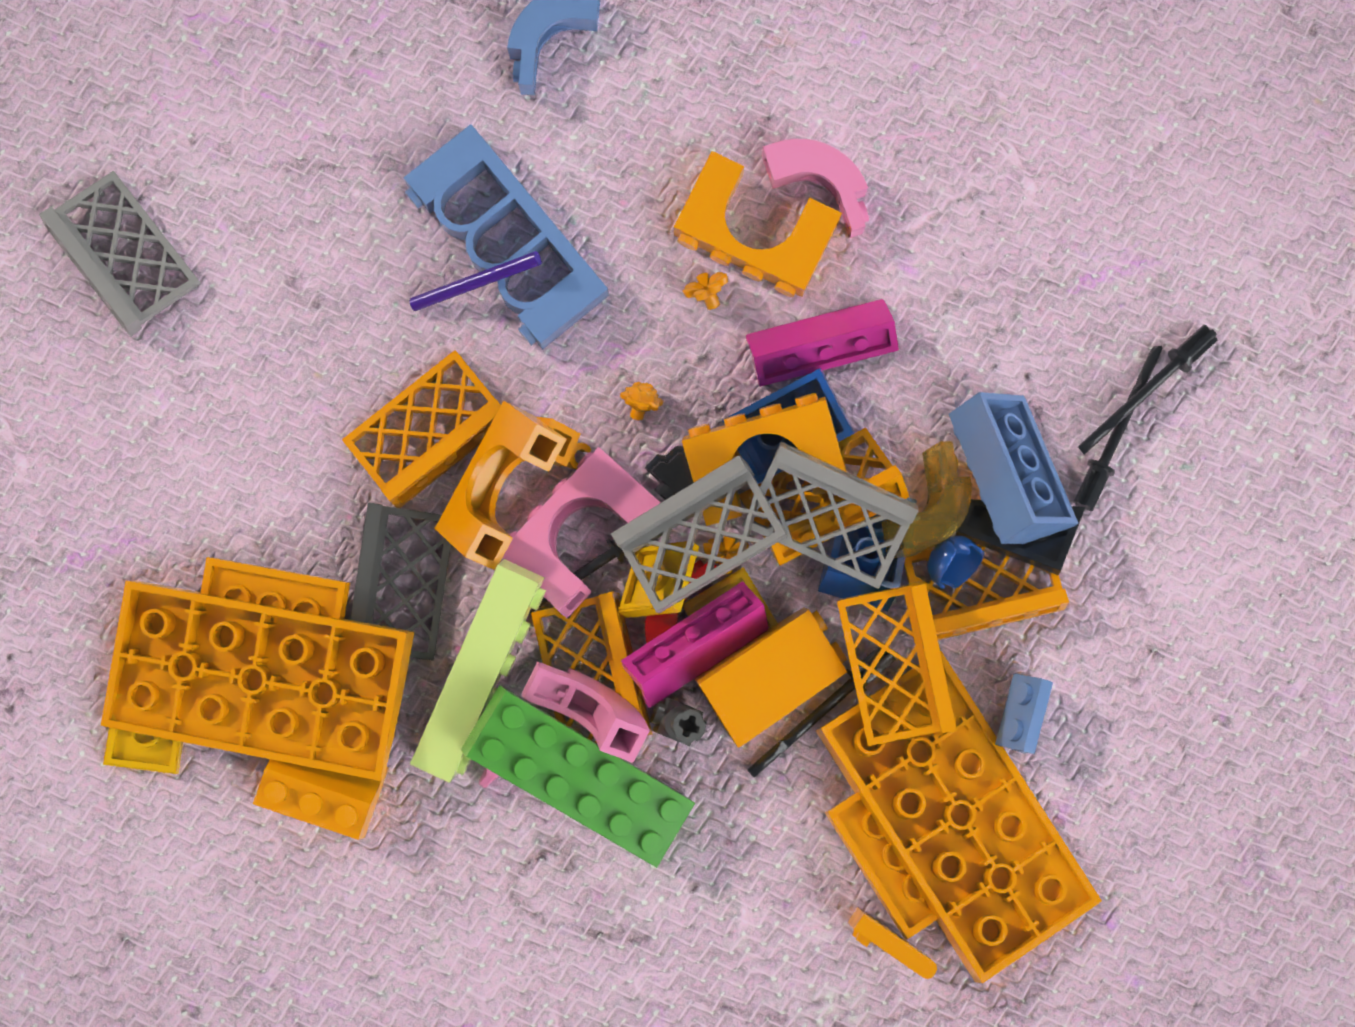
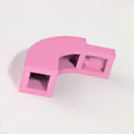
(820, 163)
(607, 715)

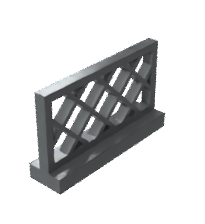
(370, 567)

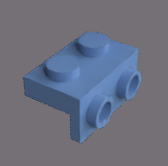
(1024, 713)

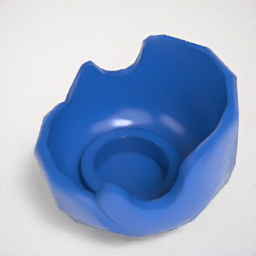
(954, 561)

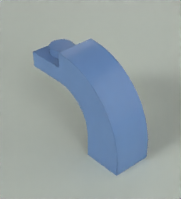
(537, 25)

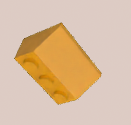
(320, 797)

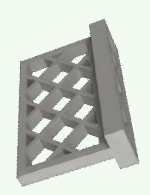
(99, 275)
(853, 491)
(688, 504)

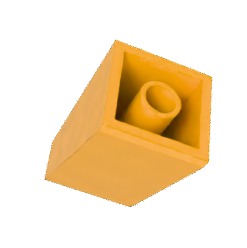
(772, 675)

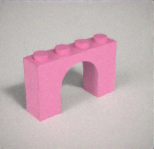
(594, 484)

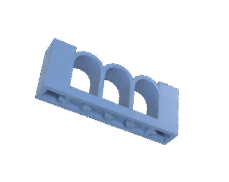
(456, 166)

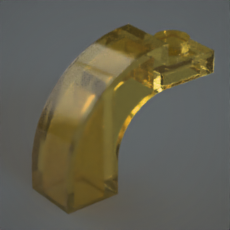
(945, 506)

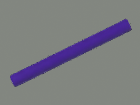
(475, 281)

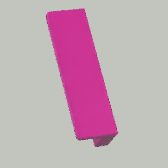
(822, 342)
(696, 643)

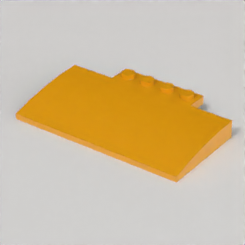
(259, 669)
(953, 831)

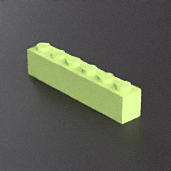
(478, 668)

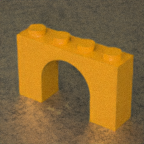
(786, 265)
(804, 424)
(470, 514)

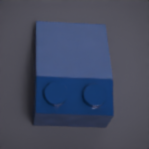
(761, 449)
(844, 586)

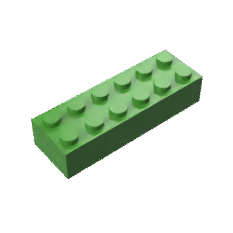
(577, 777)

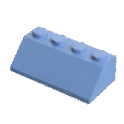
(1012, 467)

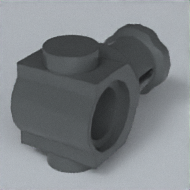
(678, 721)

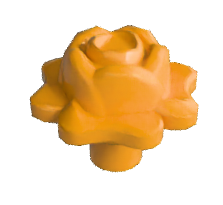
(641, 398)

